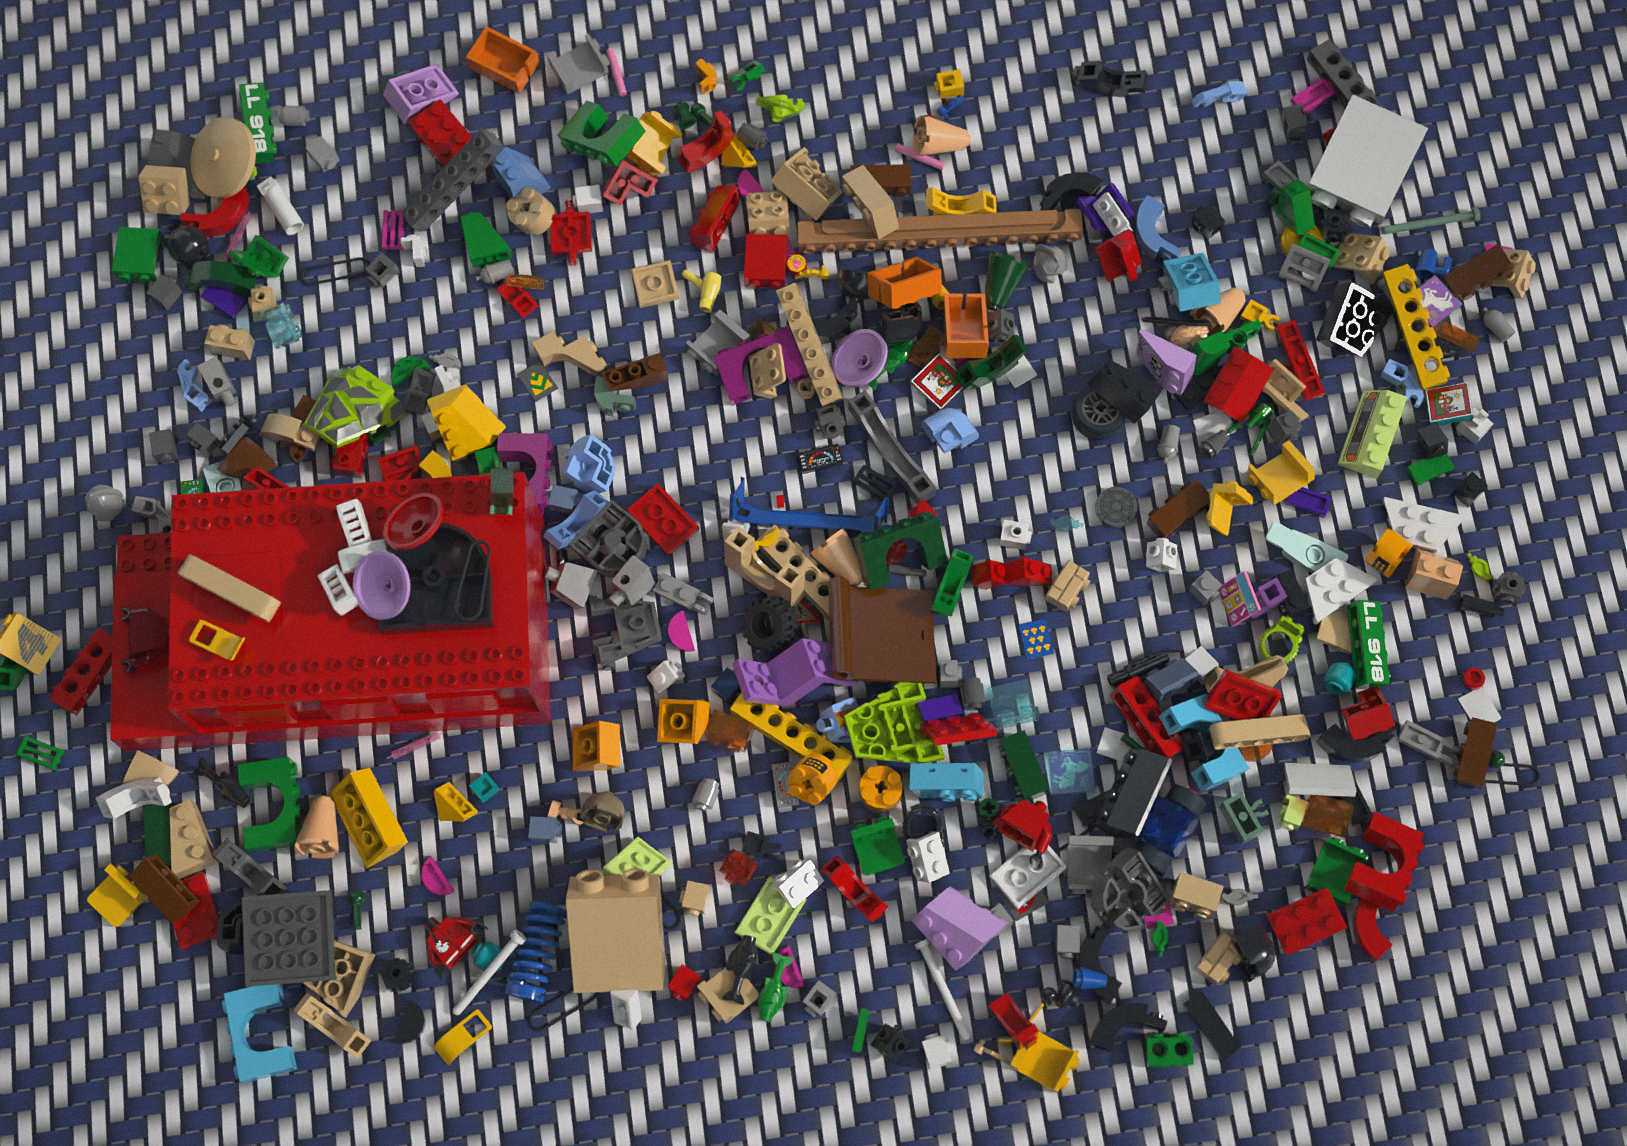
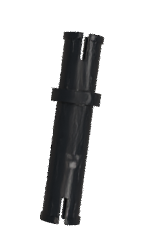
(1137, 669)

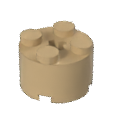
(530, 211)

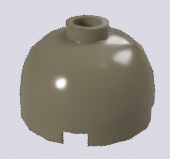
(603, 811)

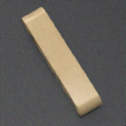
(229, 588)
(1259, 731)

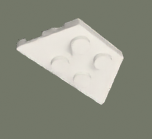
(1420, 524)
(1334, 587)

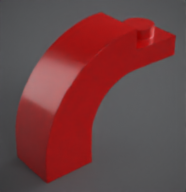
(709, 146)
(223, 218)
(853, 889)
(1366, 932)

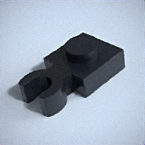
(757, 845)

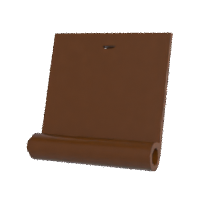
(881, 634)

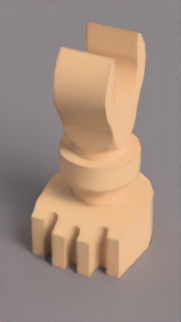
(556, 810)

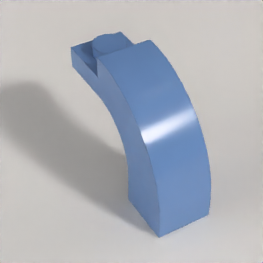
(1146, 232)
(587, 509)

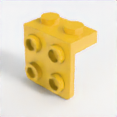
(1221, 504)
(116, 896)

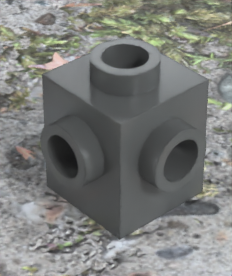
(1000, 325)
(829, 422)
(1509, 587)

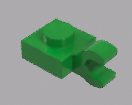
(749, 72)

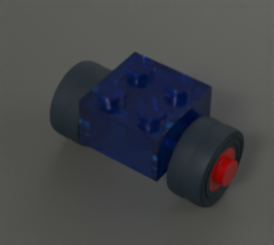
(1169, 827)

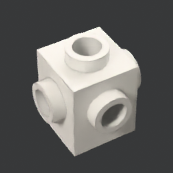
(1161, 555)

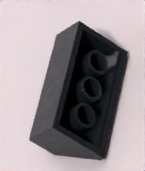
(1132, 793)

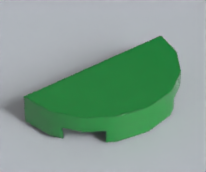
(405, 369)
(861, 1030)

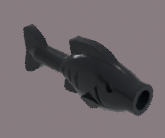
(1448, 348)
(224, 784)
(741, 962)

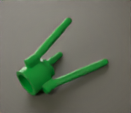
(1259, 415)

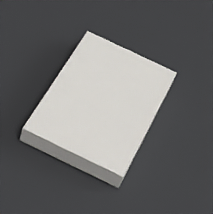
(1319, 779)
(1023, 881)

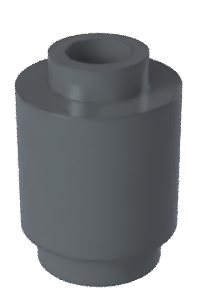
(752, 136)
(973, 694)

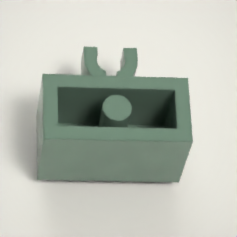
(1241, 817)

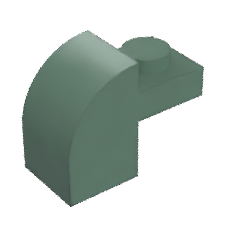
(610, 401)

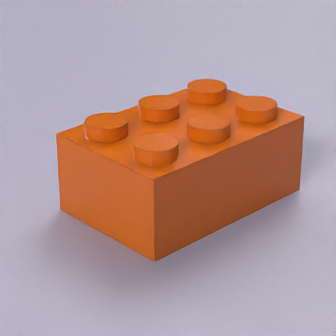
(502, 59)
(918, 282)
(965, 329)

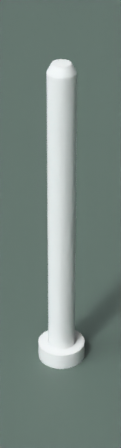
(516, 938)
(923, 946)

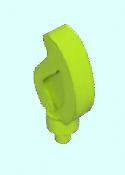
(1480, 568)

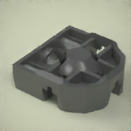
(615, 521)
(1111, 893)

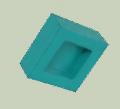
(484, 787)

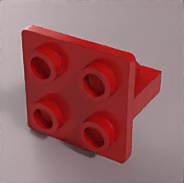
(1119, 256)

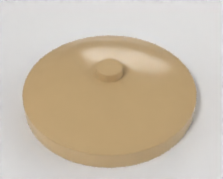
(223, 157)

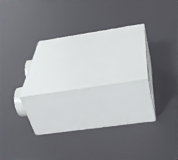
(1365, 161)

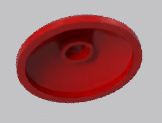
(413, 521)

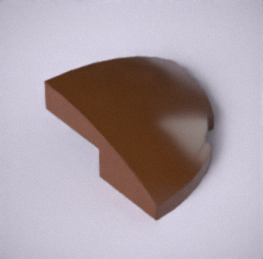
(244, 458)

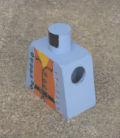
(833, 720)

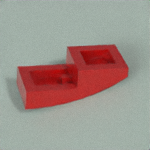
(518, 299)

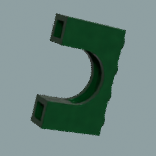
(873, 547)

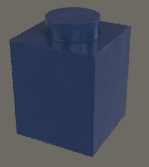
(726, 685)

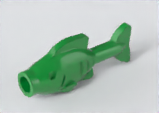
(896, 356)
(773, 994)

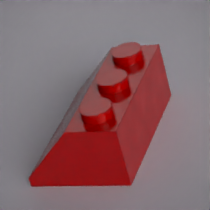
(714, 217)
(1238, 385)

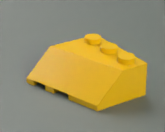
(464, 421)

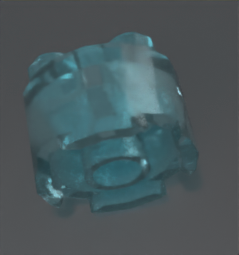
(281, 326)

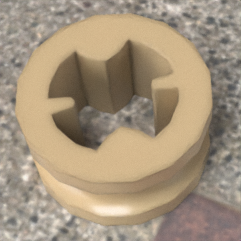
(806, 382)

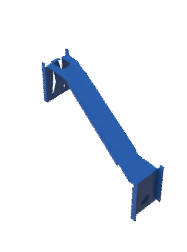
(805, 519)

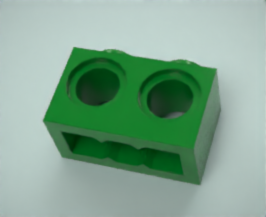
(1169, 1057)

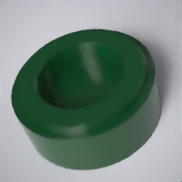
(1273, 197)

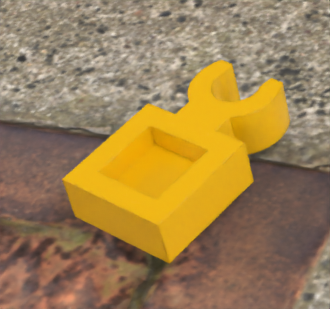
(1257, 311)

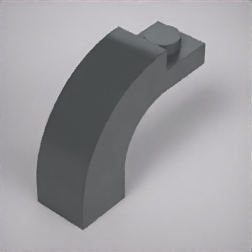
(248, 869)

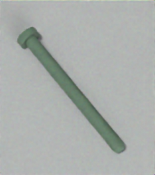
(1474, 214)

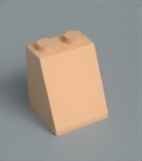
(1433, 574)

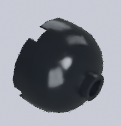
(853, 285)

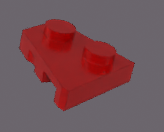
(401, 464)

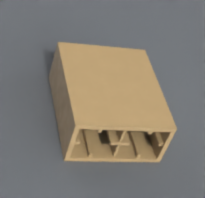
(616, 931)

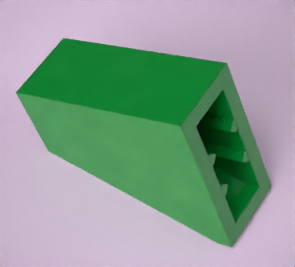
(1295, 207)
(483, 241)

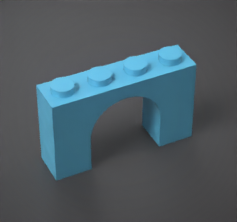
(1226, 763)
(240, 1008)

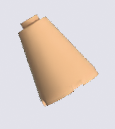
(938, 137)
(1221, 314)
(839, 557)
(319, 830)

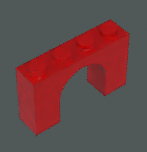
(1404, 845)

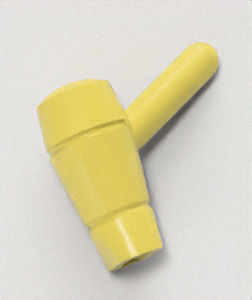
(709, 288)

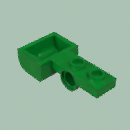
(1212, 349)

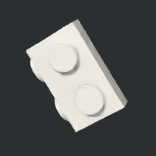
(1111, 214)
(927, 857)
(797, 882)

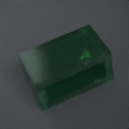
(501, 491)

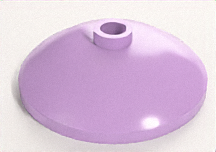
(859, 358)
(381, 585)

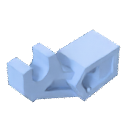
(1229, 92)
(187, 377)
(1411, 387)

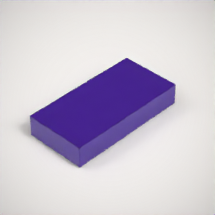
(223, 300)
(1309, 501)
(939, 708)

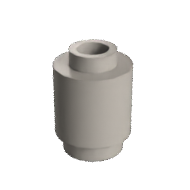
(293, 115)
(706, 794)

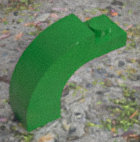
(952, 582)

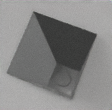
(174, 150)

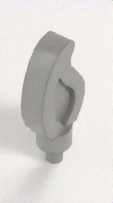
(446, 360)
(1239, 897)

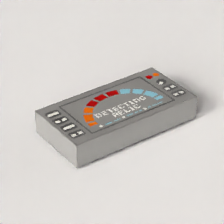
(780, 774)

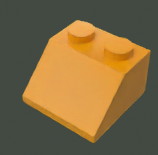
(682, 720)
(596, 746)

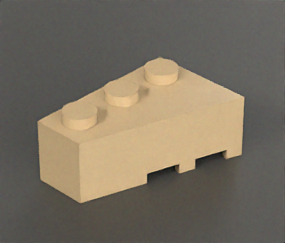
(871, 201)
(189, 841)

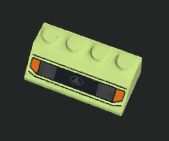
(1372, 432)

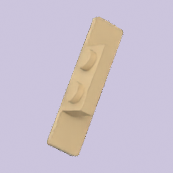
(1285, 389)

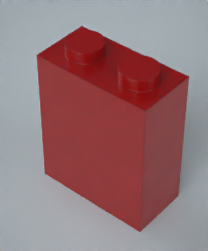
(765, 261)

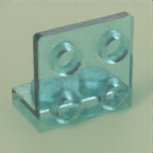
(1012, 704)

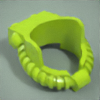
(780, 106)
(1287, 627)

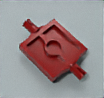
(571, 233)

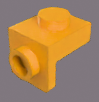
(708, 73)

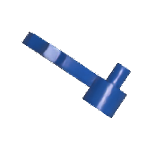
(943, 111)

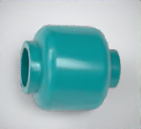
(1339, 678)
(485, 954)

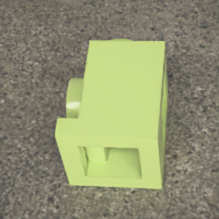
(1292, 812)

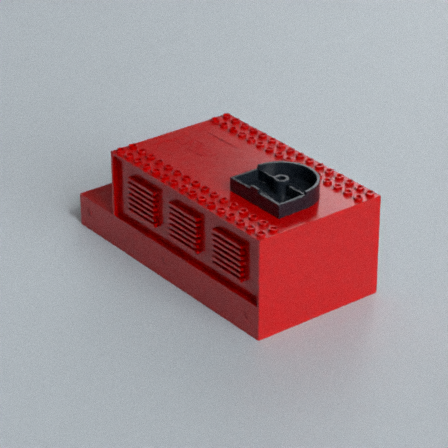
(325, 670)

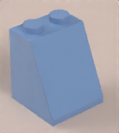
(516, 172)

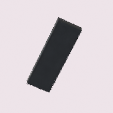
(1212, 1025)

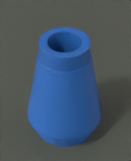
(1088, 979)

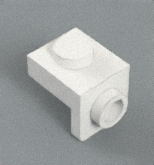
(419, 251)
(729, 527)
(665, 675)

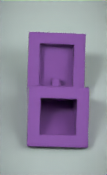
(1269, 596)

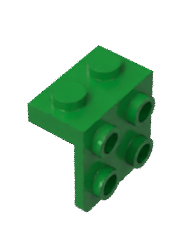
(261, 258)
(877, 846)

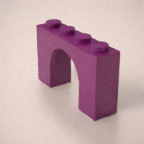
(733, 361)
(534, 450)

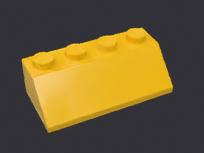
(368, 817)

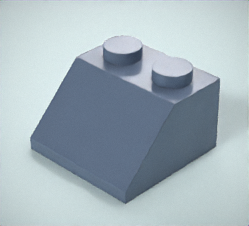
(1170, 680)

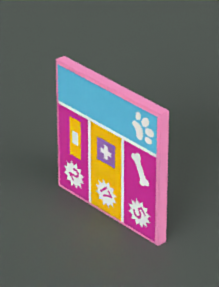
(1239, 598)

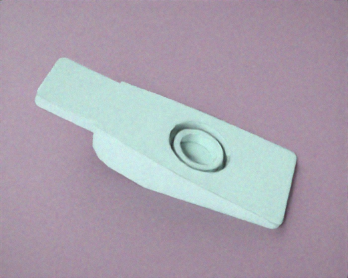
(220, 482)
(1302, 549)

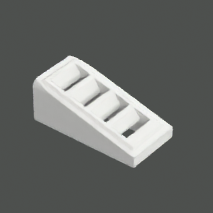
(357, 512)
(346, 600)

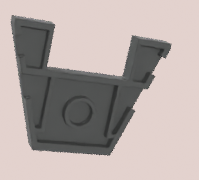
(635, 624)

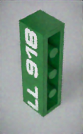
(256, 118)
(1368, 644)

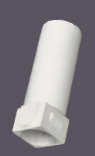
(280, 206)

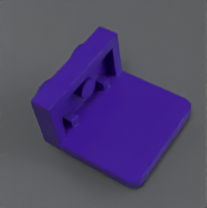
(1088, 209)

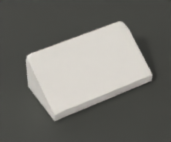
(626, 1007)

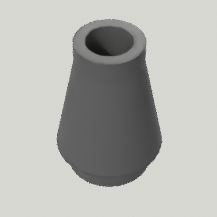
(1211, 446)

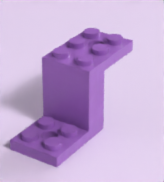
(788, 674)

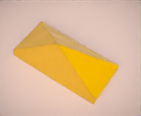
(737, 155)
(452, 804)

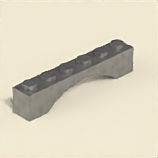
(906, 470)

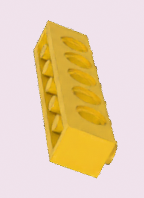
(1407, 276)
(742, 710)

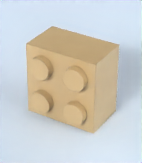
(164, 190)
(1195, 895)

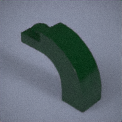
(219, 275)
(985, 370)

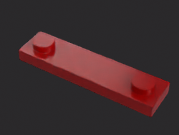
(1299, 359)

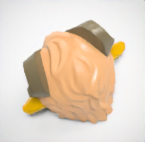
(1186, 336)

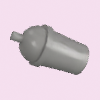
(496, 271)
(1498, 324)
(1169, 442)

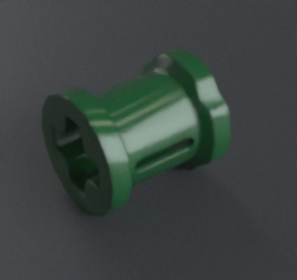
(684, 116)
(983, 813)

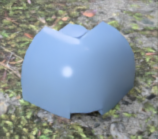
(949, 429)
(589, 465)

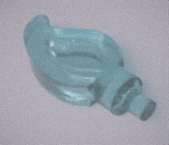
(1065, 523)

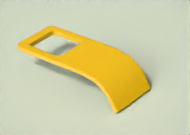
(223, 644)
(459, 1039)
(1004, 1041)

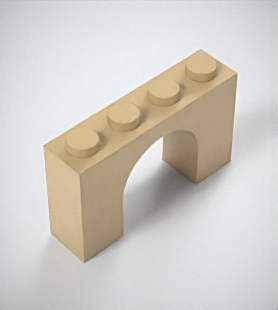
(742, 559)

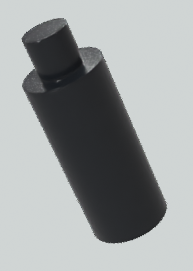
(1480, 606)

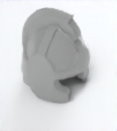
(1048, 262)
(104, 502)

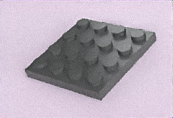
(288, 938)

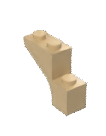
(579, 353)
(1265, 672)

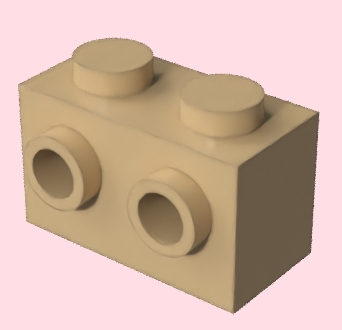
(229, 342)

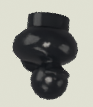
(1064, 996)

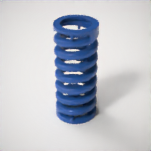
(540, 913)

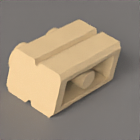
(1067, 586)
(1218, 960)

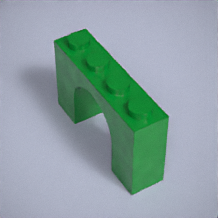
(608, 148)
(286, 828)

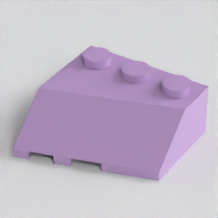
(957, 926)

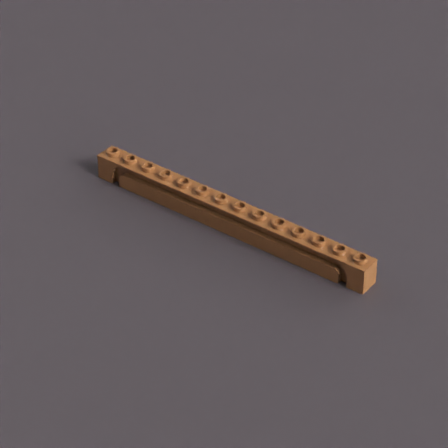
(943, 231)

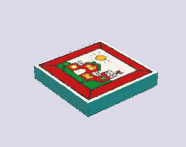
(1449, 404)

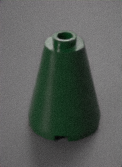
(1002, 279)

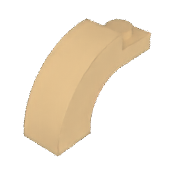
(289, 429)

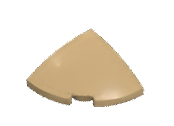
(1335, 632)
(147, 766)

